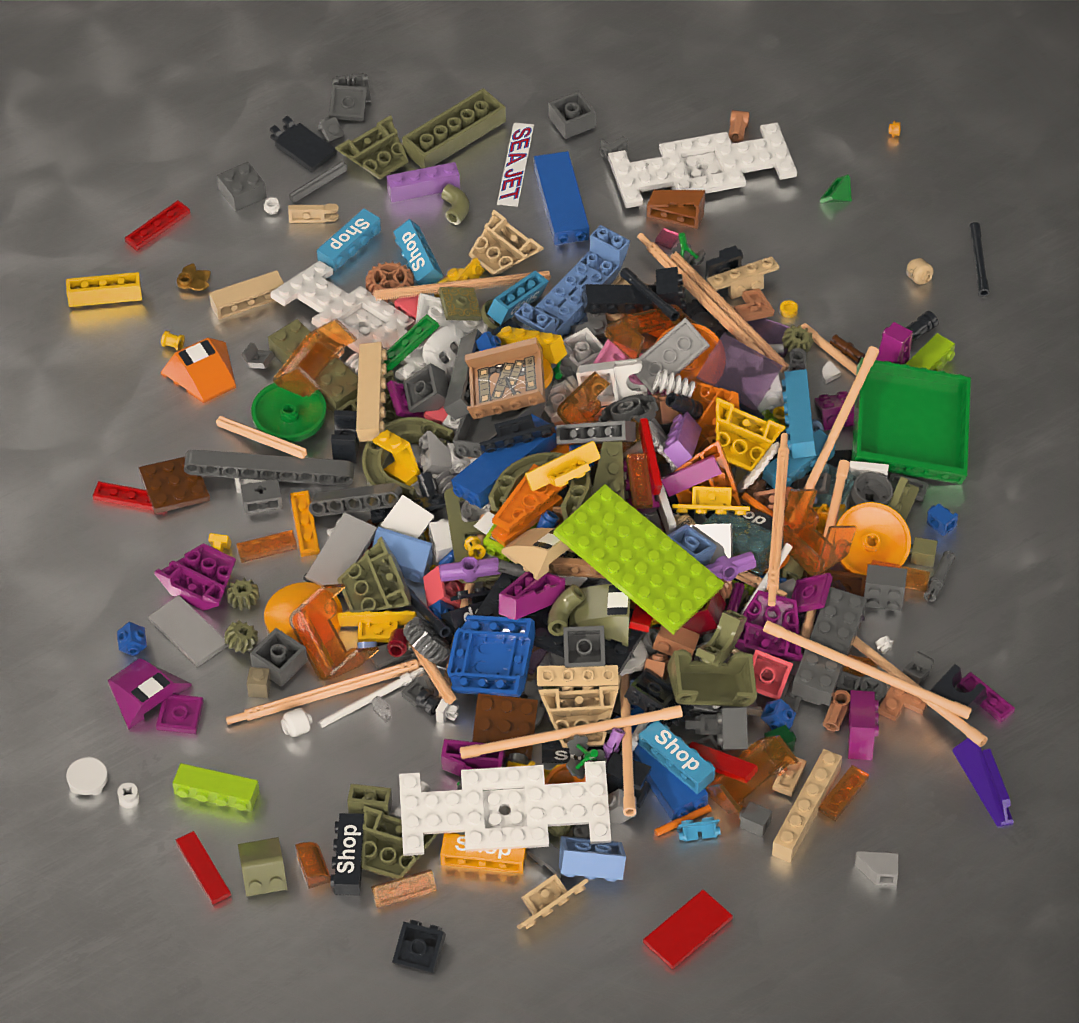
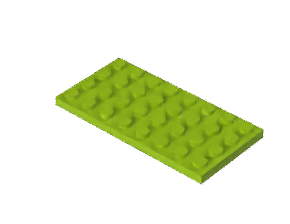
(639, 559)

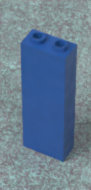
(561, 198)
(479, 477)
(670, 791)

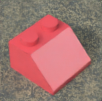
(438, 590)
(770, 674)

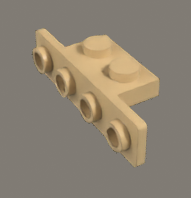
(744, 277)
(577, 677)
(545, 896)

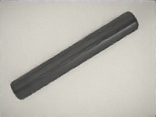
(318, 182)

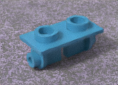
(706, 827)

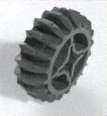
(427, 640)

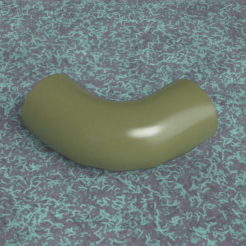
(459, 202)
(563, 608)

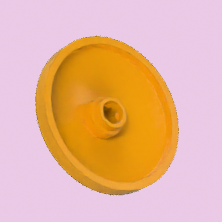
(878, 536)
(286, 601)

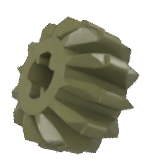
(797, 338)
(242, 594)
(241, 637)

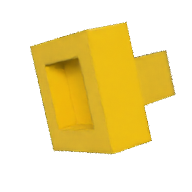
(219, 541)

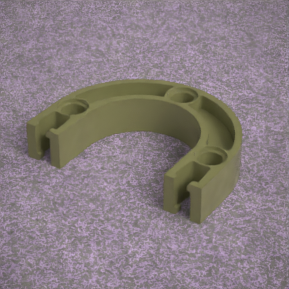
(409, 429)
(578, 493)

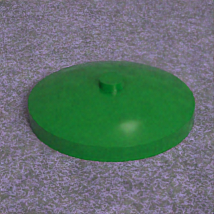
(288, 414)

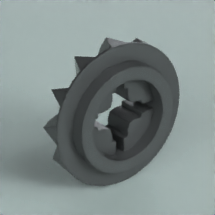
(880, 687)

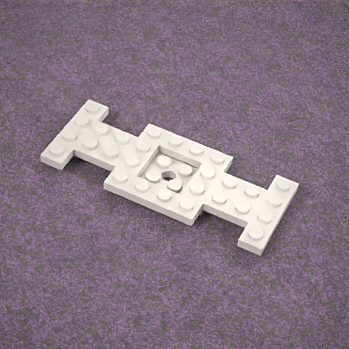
(723, 165)
(334, 303)
(478, 814)

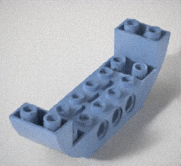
(564, 303)

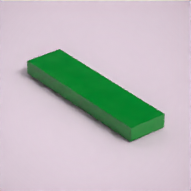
(410, 341)

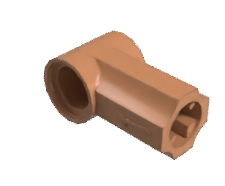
(739, 122)
(837, 710)

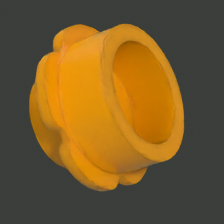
(895, 128)

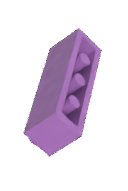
(422, 182)
(682, 439)

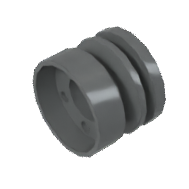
(870, 488)

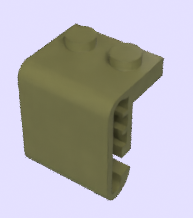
(262, 866)

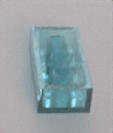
(747, 538)

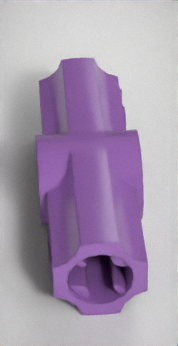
(728, 568)
(469, 569)

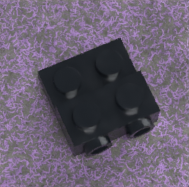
(728, 259)
(650, 692)
(419, 946)

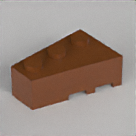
(677, 207)

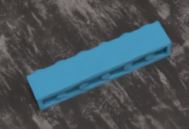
(799, 416)

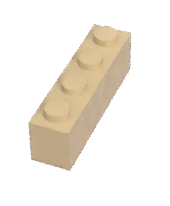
(244, 295)

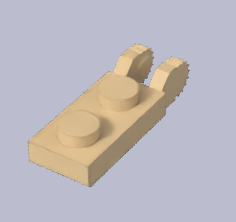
(313, 213)

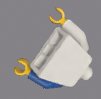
(441, 542)

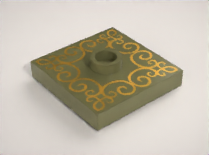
(460, 303)

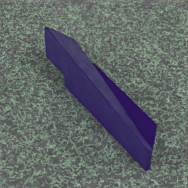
(986, 780)

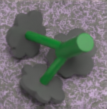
(685, 251)
(578, 746)

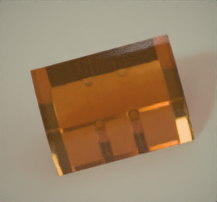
(312, 864)

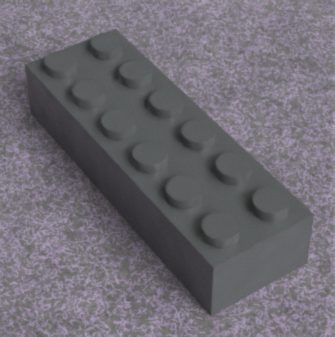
(835, 629)

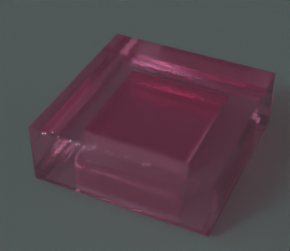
(667, 238)

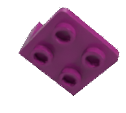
(830, 407)

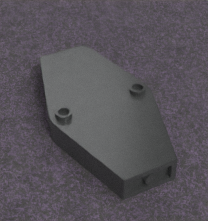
(472, 432)

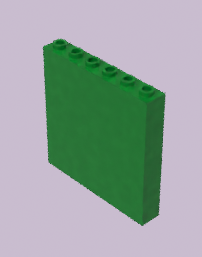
(913, 421)

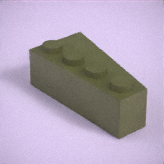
(610, 468)

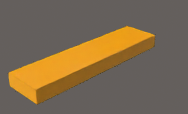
(304, 524)

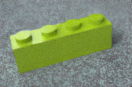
(934, 354)
(216, 787)

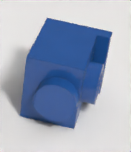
(487, 341)
(941, 519)

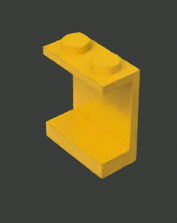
(405, 466)

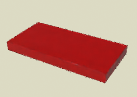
(687, 929)

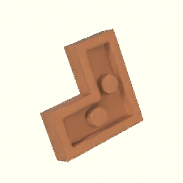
(755, 307)
(896, 700)

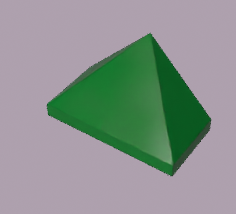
(838, 191)

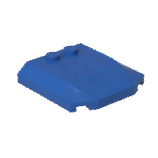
(491, 655)

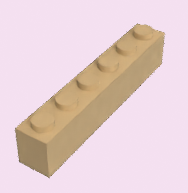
(370, 391)
(806, 805)

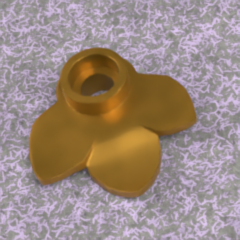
(193, 278)

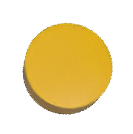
(788, 309)

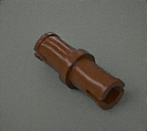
(847, 348)

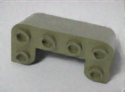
(710, 685)

